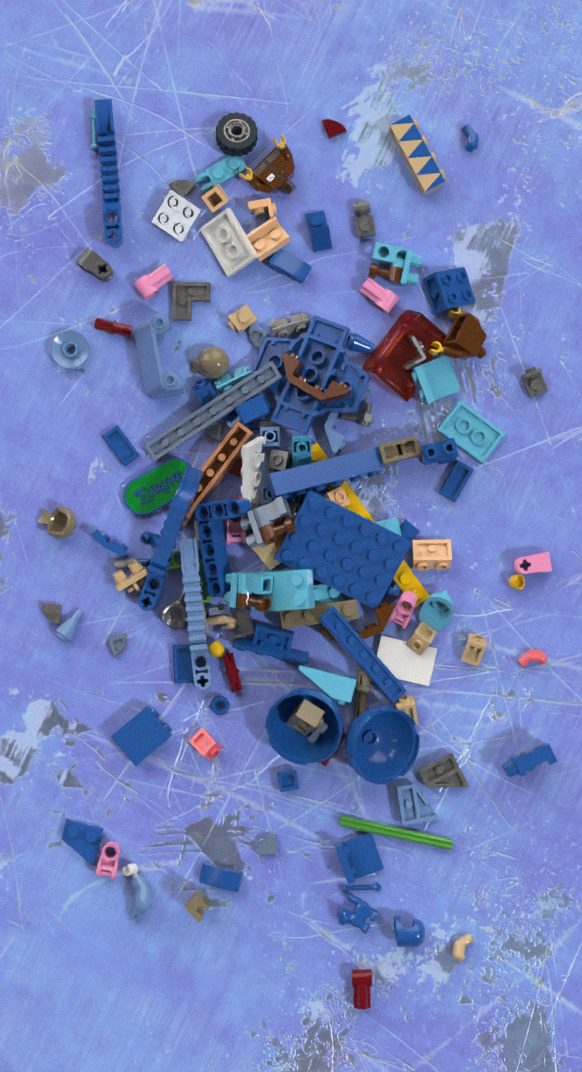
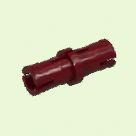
(232, 672)

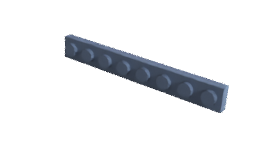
(213, 411)

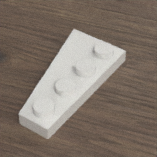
(250, 473)

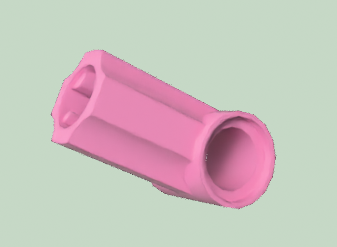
(149, 284)
(383, 298)

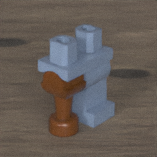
(263, 520)

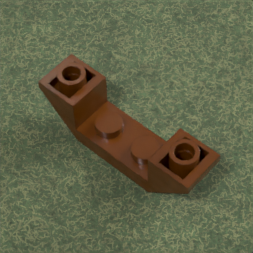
(335, 391)
(382, 614)

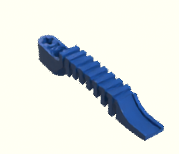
(109, 171)
(169, 534)

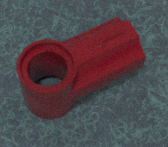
(362, 982)

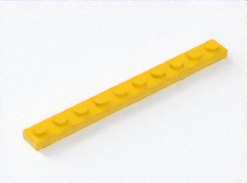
(404, 576)

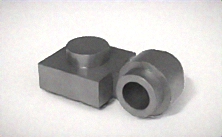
(364, 224)

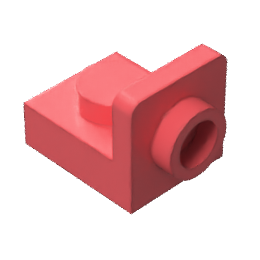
(205, 744)

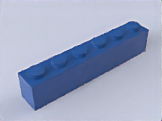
(325, 473)

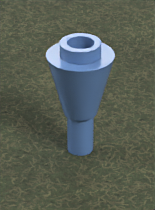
(66, 630)

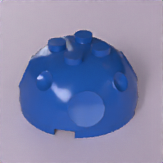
(382, 744)
(294, 745)

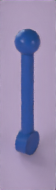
(377, 887)

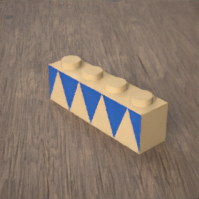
(416, 155)

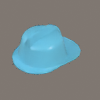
(437, 610)

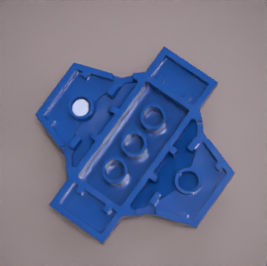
(323, 362)

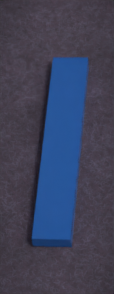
(362, 654)

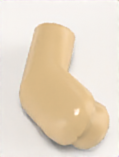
(222, 619)
(459, 947)

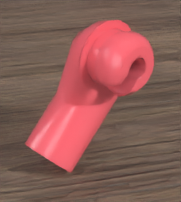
(532, 655)

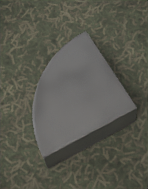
(182, 187)
(52, 612)

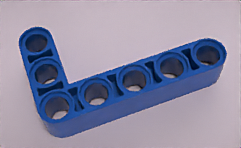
(212, 540)

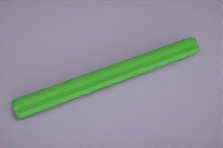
(396, 832)

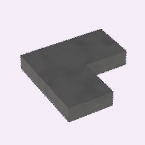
(184, 294)

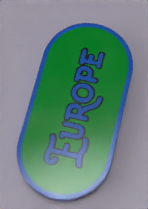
(155, 487)

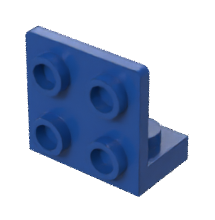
(448, 290)
(359, 857)

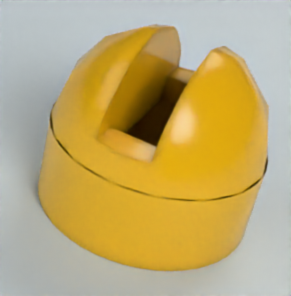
(517, 582)
(216, 649)

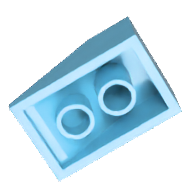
(291, 590)
(335, 685)

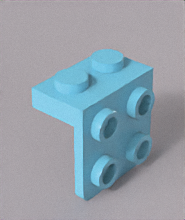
(435, 379)

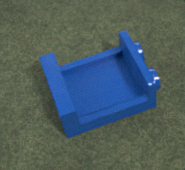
(142, 735)

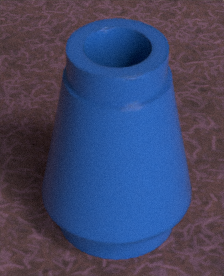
(359, 344)

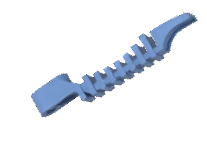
(194, 610)

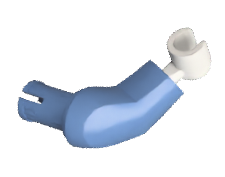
(143, 890)

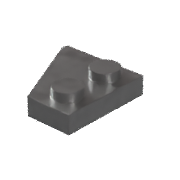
(443, 773)

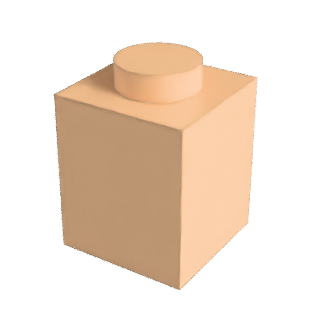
(215, 198)

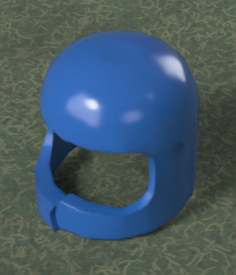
(409, 936)

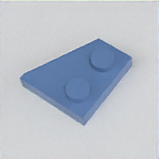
(412, 805)

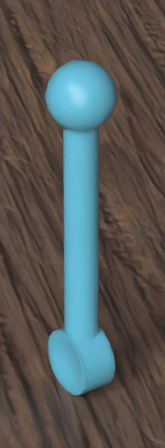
(94, 146)

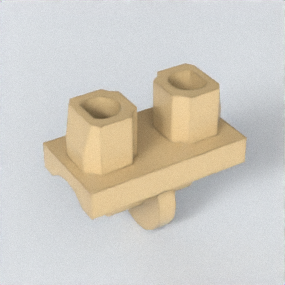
(138, 572)

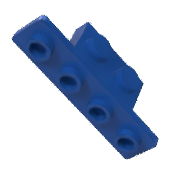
(272, 642)

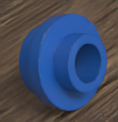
(219, 711)

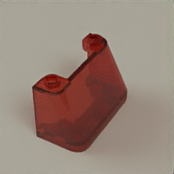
(396, 350)

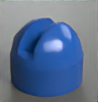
(393, 591)

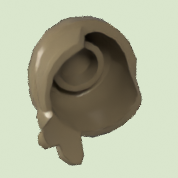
(211, 362)
(60, 522)

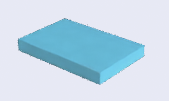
(471, 432)

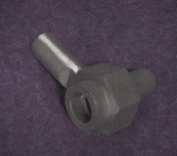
(364, 418)

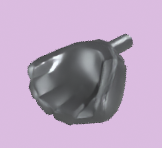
(174, 613)

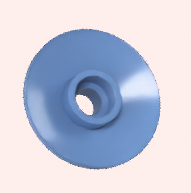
(61, 345)

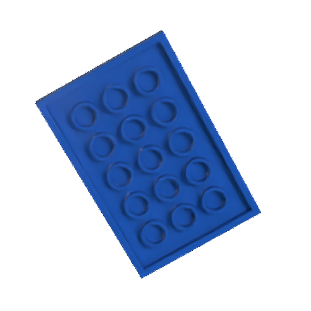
(343, 549)

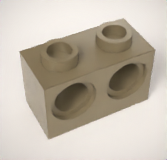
(399, 450)
(306, 717)

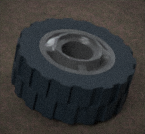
(236, 124)

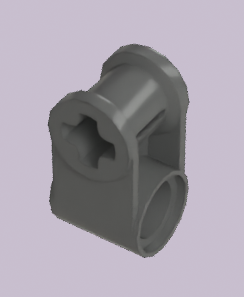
(93, 264)

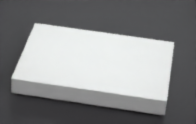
(229, 242)
(406, 663)

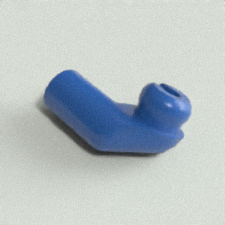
(473, 138)
(149, 538)

